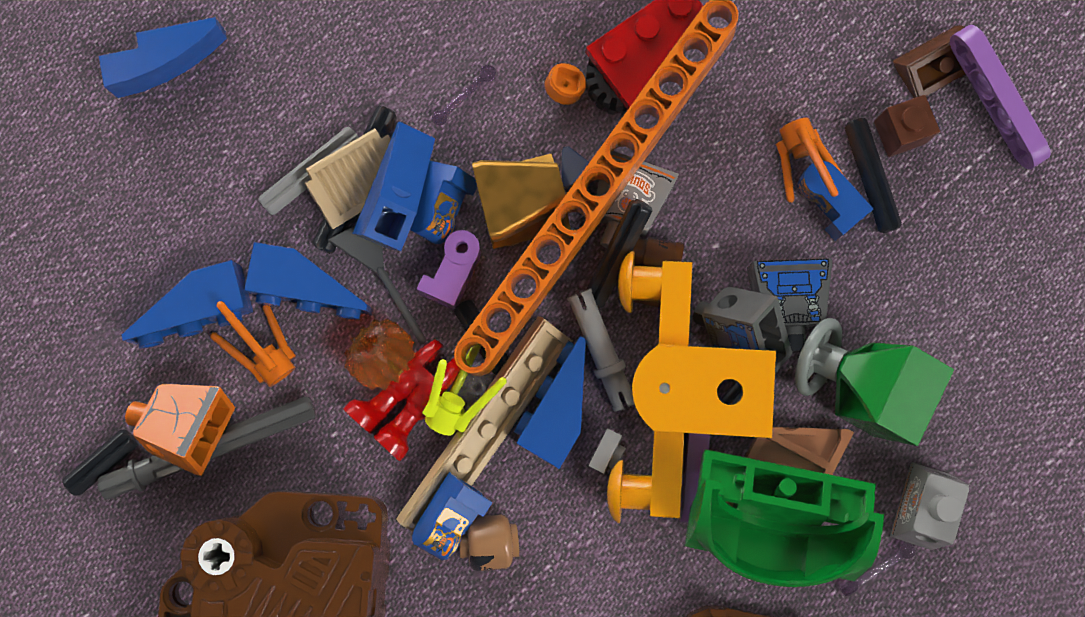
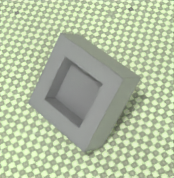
(608, 452)

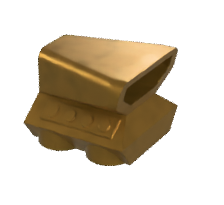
(518, 197)

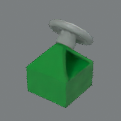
(878, 386)

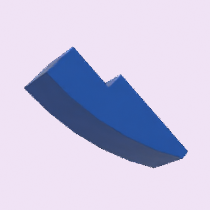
(160, 56)

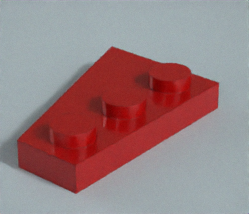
(639, 45)

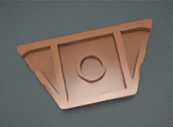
(802, 448)

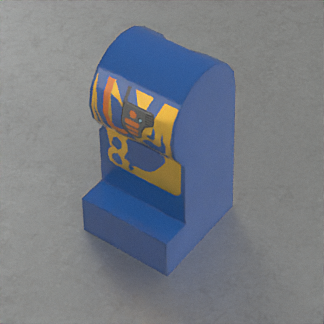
(441, 200)
(844, 209)
(449, 517)

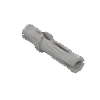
(602, 350)

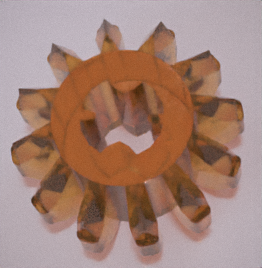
(379, 354)

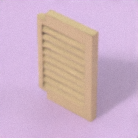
(346, 176)

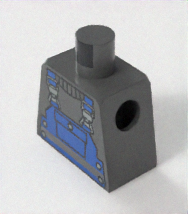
(801, 292)
(745, 321)

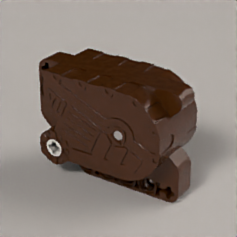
(285, 562)

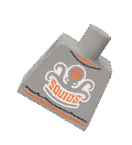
(648, 184)
(929, 508)

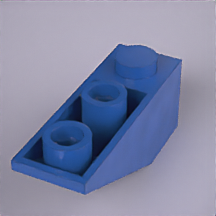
(396, 189)
(288, 276)
(193, 305)
(558, 417)

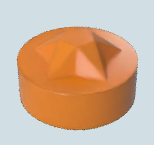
(565, 84)

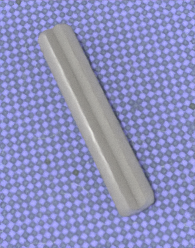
(293, 183)

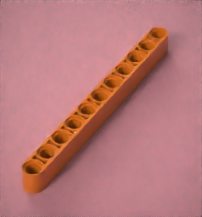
(628, 134)

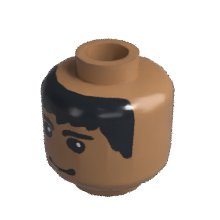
(490, 543)

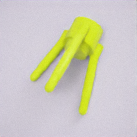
(447, 412)

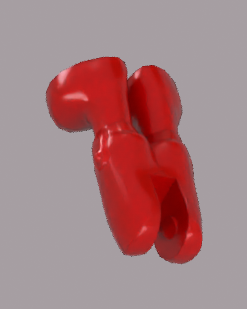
(415, 388)

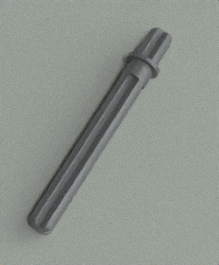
(246, 432)

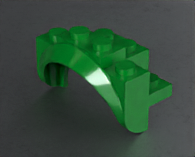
(777, 521)

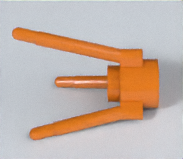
(803, 141)
(271, 363)

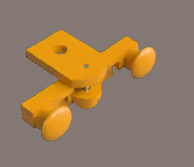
(679, 387)

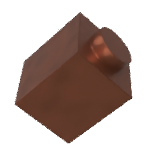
(906, 126)

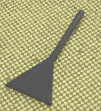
(372, 257)

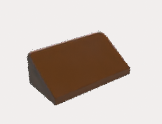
(930, 65)

